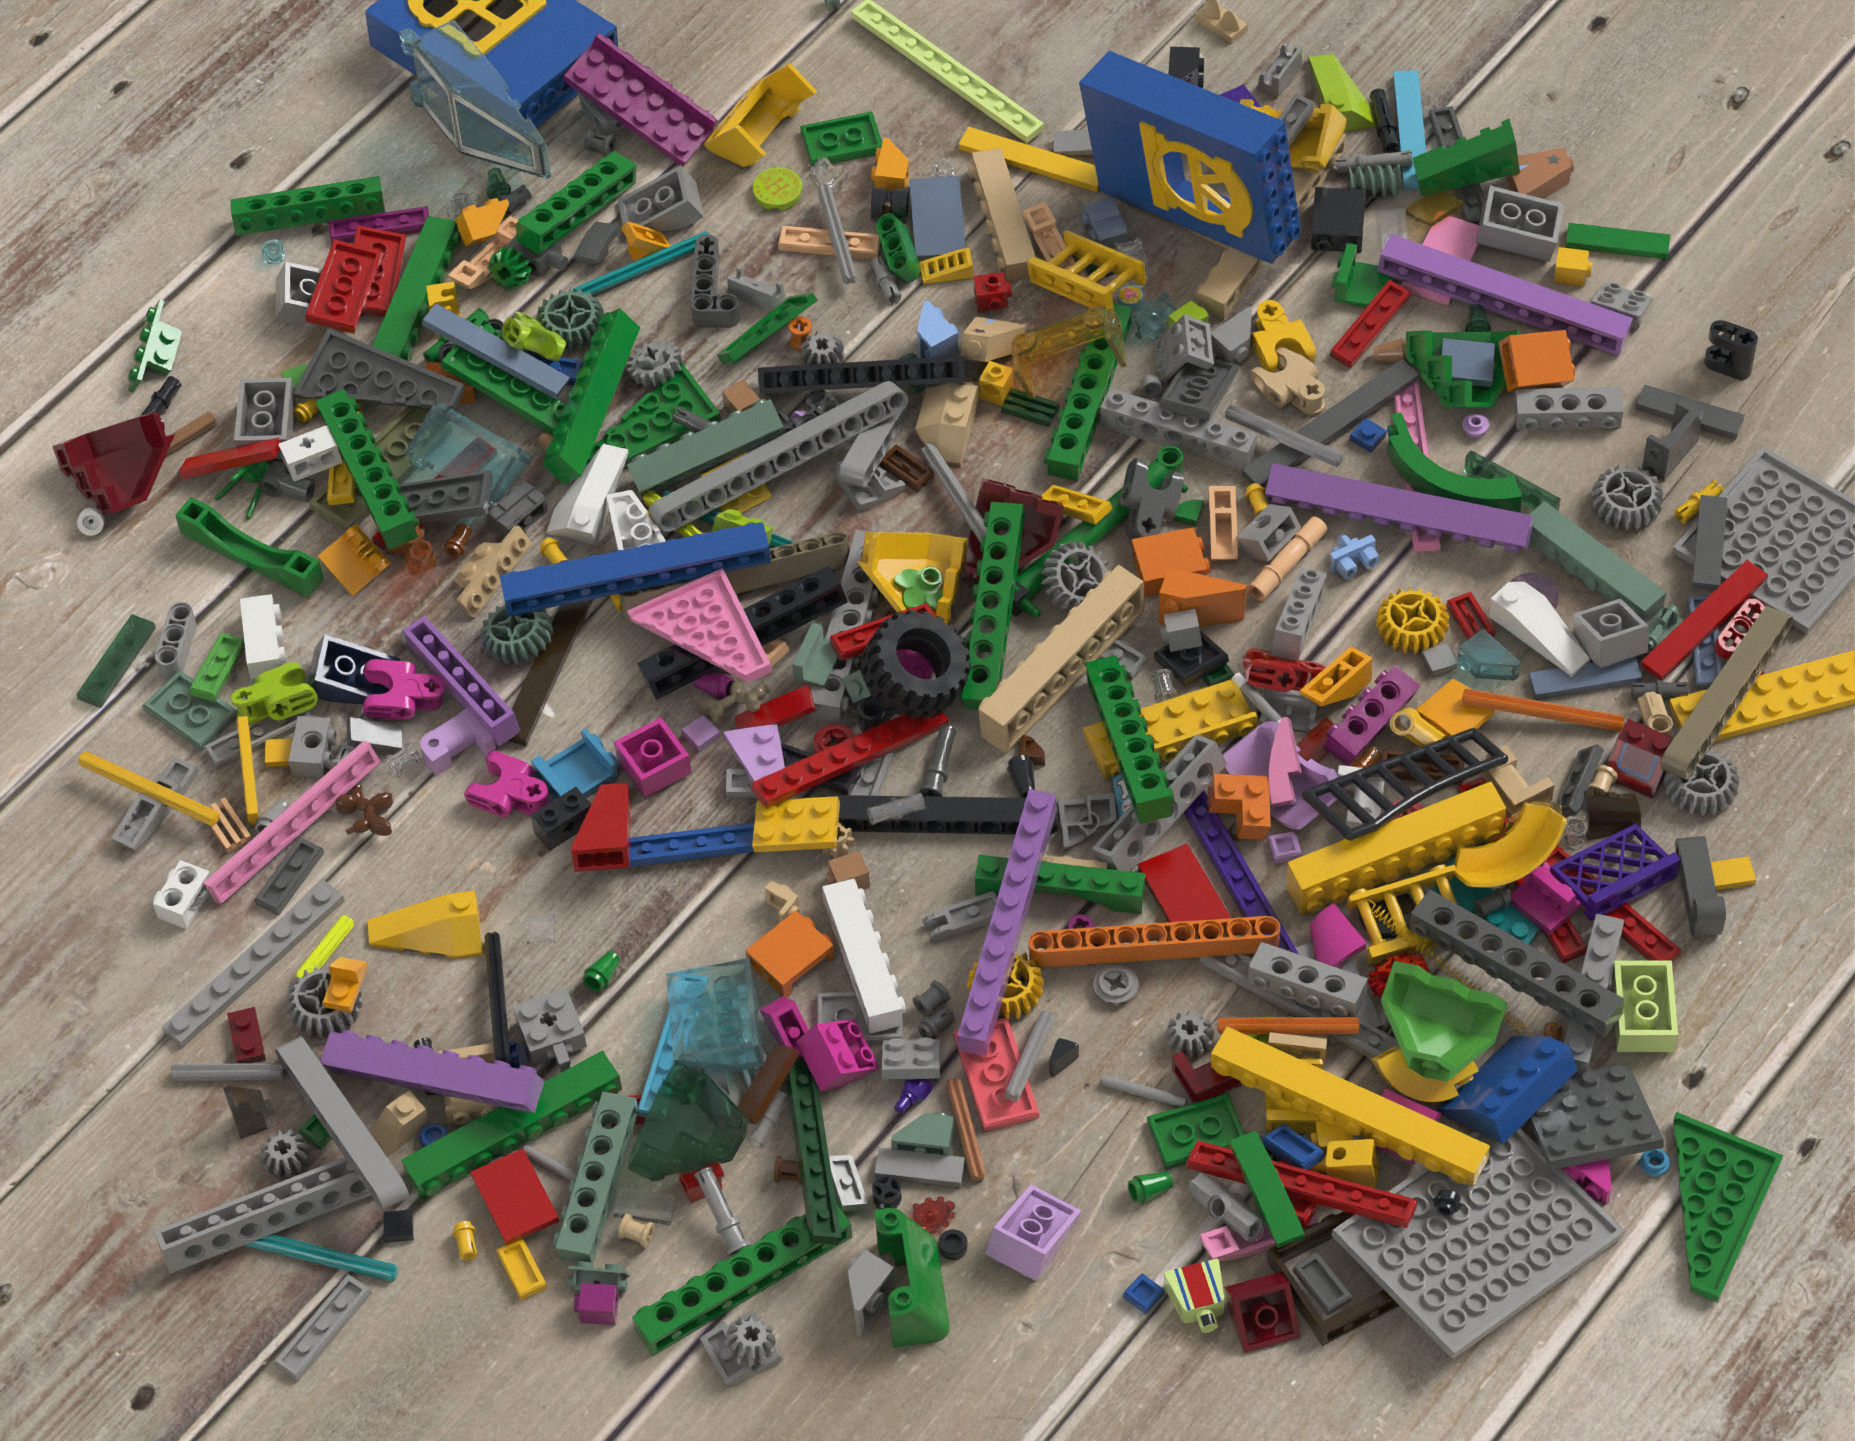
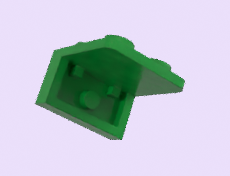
(1357, 281)

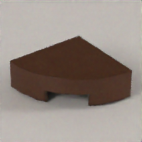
(1032, 749)

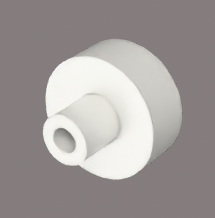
(90, 521)

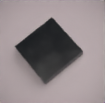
(1192, 663)

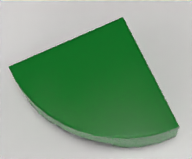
(1189, 512)

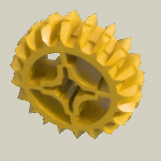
(1416, 629)
(1017, 997)

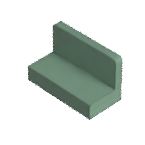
(815, 658)

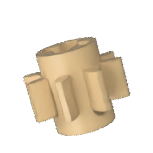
(844, 840)

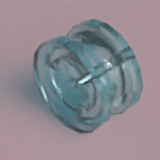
(272, 245)

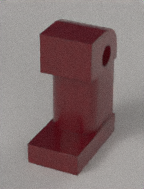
(1203, 1081)

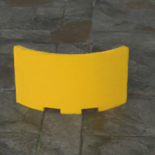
(1514, 855)

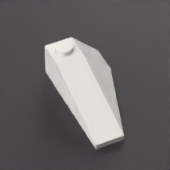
(585, 506)
(631, 522)
(1537, 624)

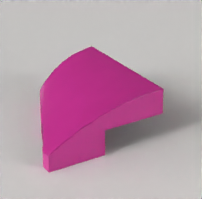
(1334, 937)

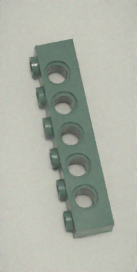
(584, 1245)

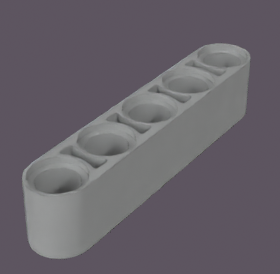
(869, 450)

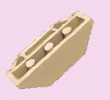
(948, 418)

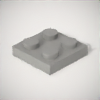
(911, 1059)

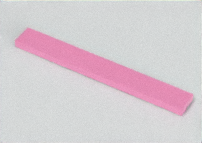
(1411, 407)
(291, 822)

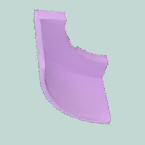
(1252, 757)

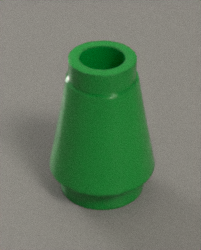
(601, 971)
(1147, 1186)

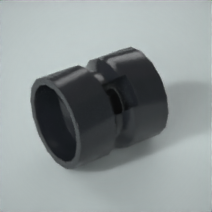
(898, 203)

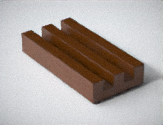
(903, 471)

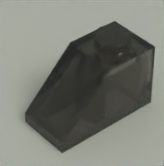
(249, 1110)

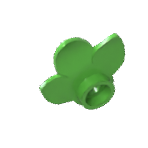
(918, 588)

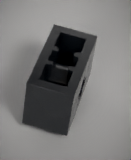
(560, 818)

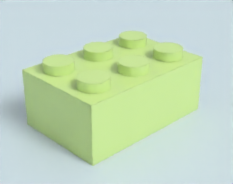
(1649, 1006)

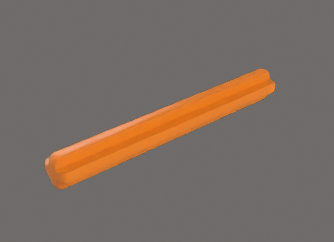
(1291, 1025)

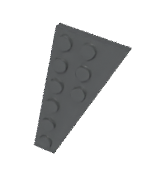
(373, 376)

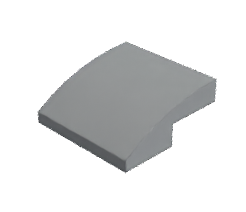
(728, 1367)

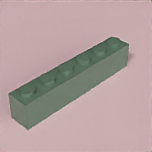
(706, 448)
(1594, 563)

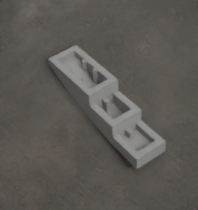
(148, 813)

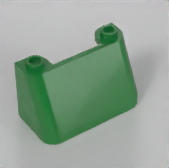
(920, 1309)

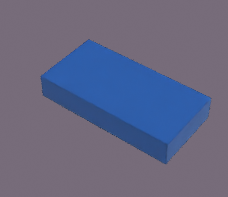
(1293, 1147)

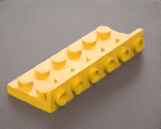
(1211, 712)

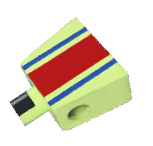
(1197, 1293)

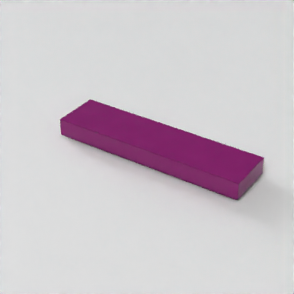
(400, 221)

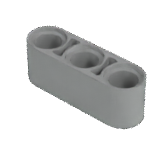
(175, 640)

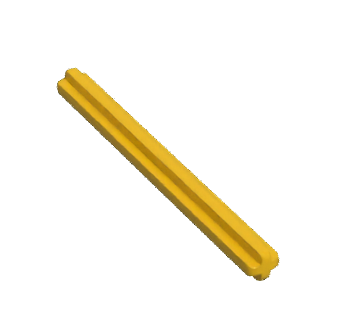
(145, 786)

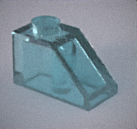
(1487, 658)

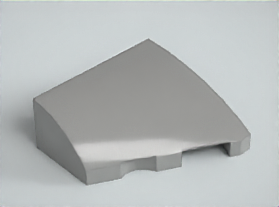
(876, 492)
(1085, 817)

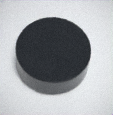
(953, 1244)

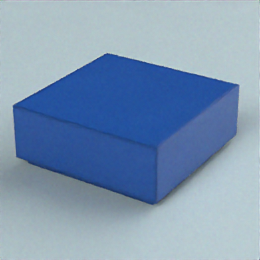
(1143, 1293)

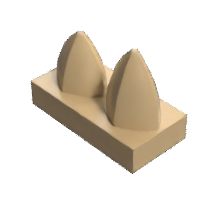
(1221, 21)

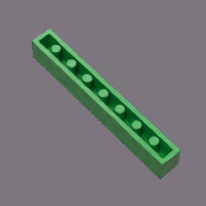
(410, 302)
(591, 396)
(506, 1128)

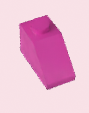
(785, 1022)

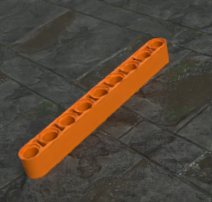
(1143, 950)

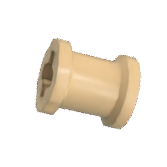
(1602, 780)
(636, 1230)

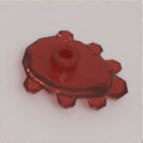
(933, 1214)

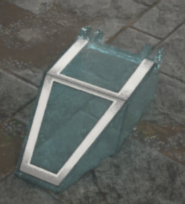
(471, 101)

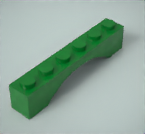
(286, 567)
(1111, 888)

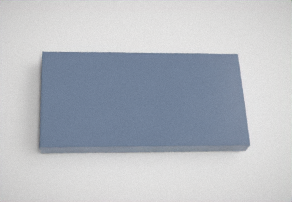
(936, 216)

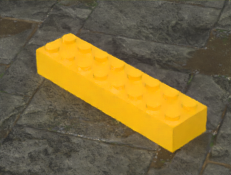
(1396, 848)

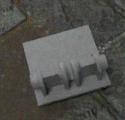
(1624, 301)

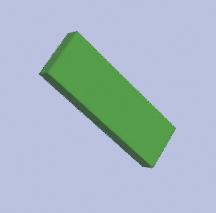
(217, 667)

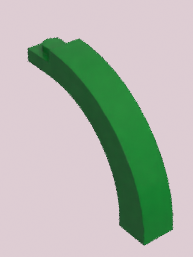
(1436, 481)

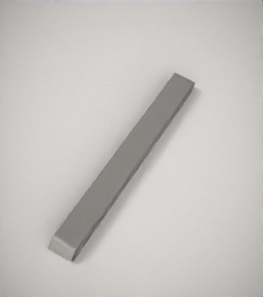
(742, 475)

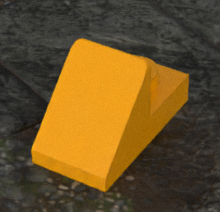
(643, 240)
(344, 983)

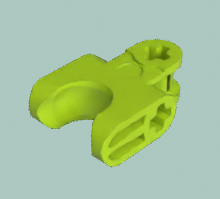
(528, 333)
(276, 694)

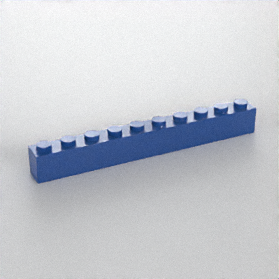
(635, 568)

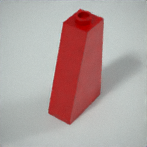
(605, 832)

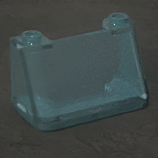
(459, 446)

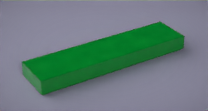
(1618, 241)

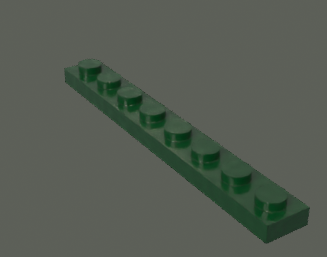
(813, 1155)

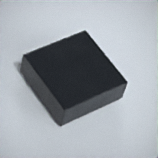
(398, 1225)

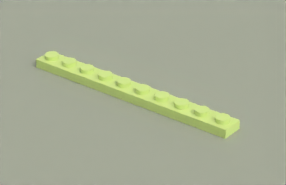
(947, 70)

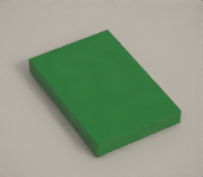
(841, 138)
(1180, 1128)

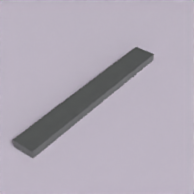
(1336, 419)

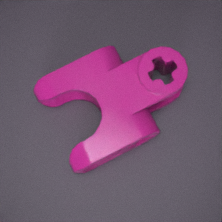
(406, 690)
(513, 790)

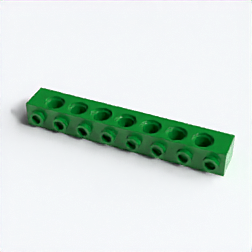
(1084, 404)
(367, 469)
(1001, 517)
(1128, 739)
(736, 1290)

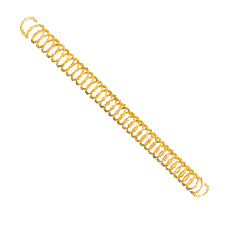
(1440, 960)

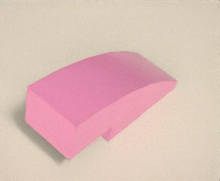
(1283, 765)

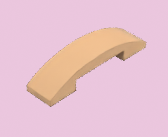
(1045, 234)
(475, 272)

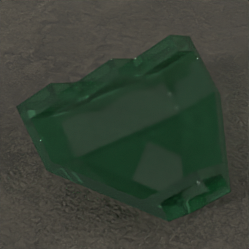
(687, 1126)

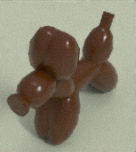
(379, 803)

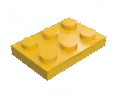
(796, 825)

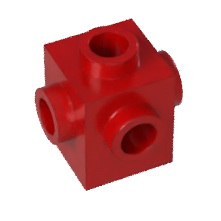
(991, 291)

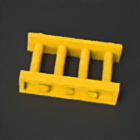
(1081, 289)
(1379, 948)

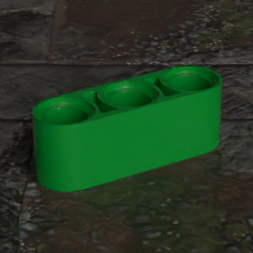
(898, 248)

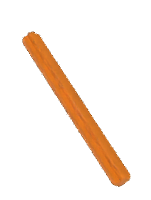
(1543, 709)

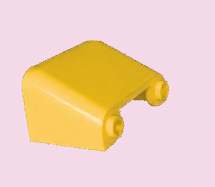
(1316, 140)

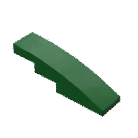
(1266, 1189)

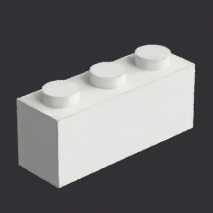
(262, 634)

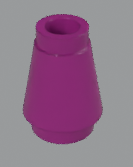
(715, 684)

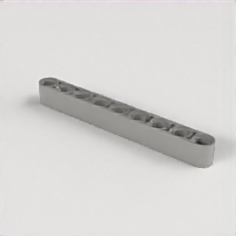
(342, 1123)

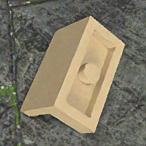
(1300, 1044)

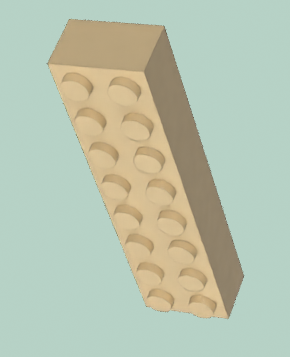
(1061, 659)

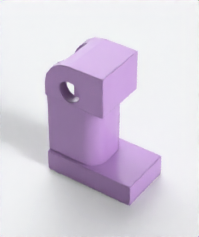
(452, 739)

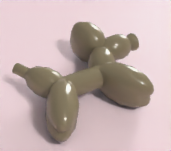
(715, 709)

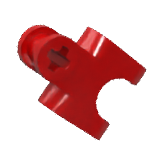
(1278, 673)

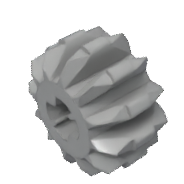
(822, 349)
(1199, 1030)
(284, 1154)
(750, 1341)

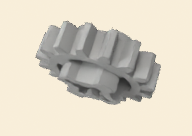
(654, 362)

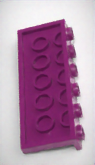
(641, 100)

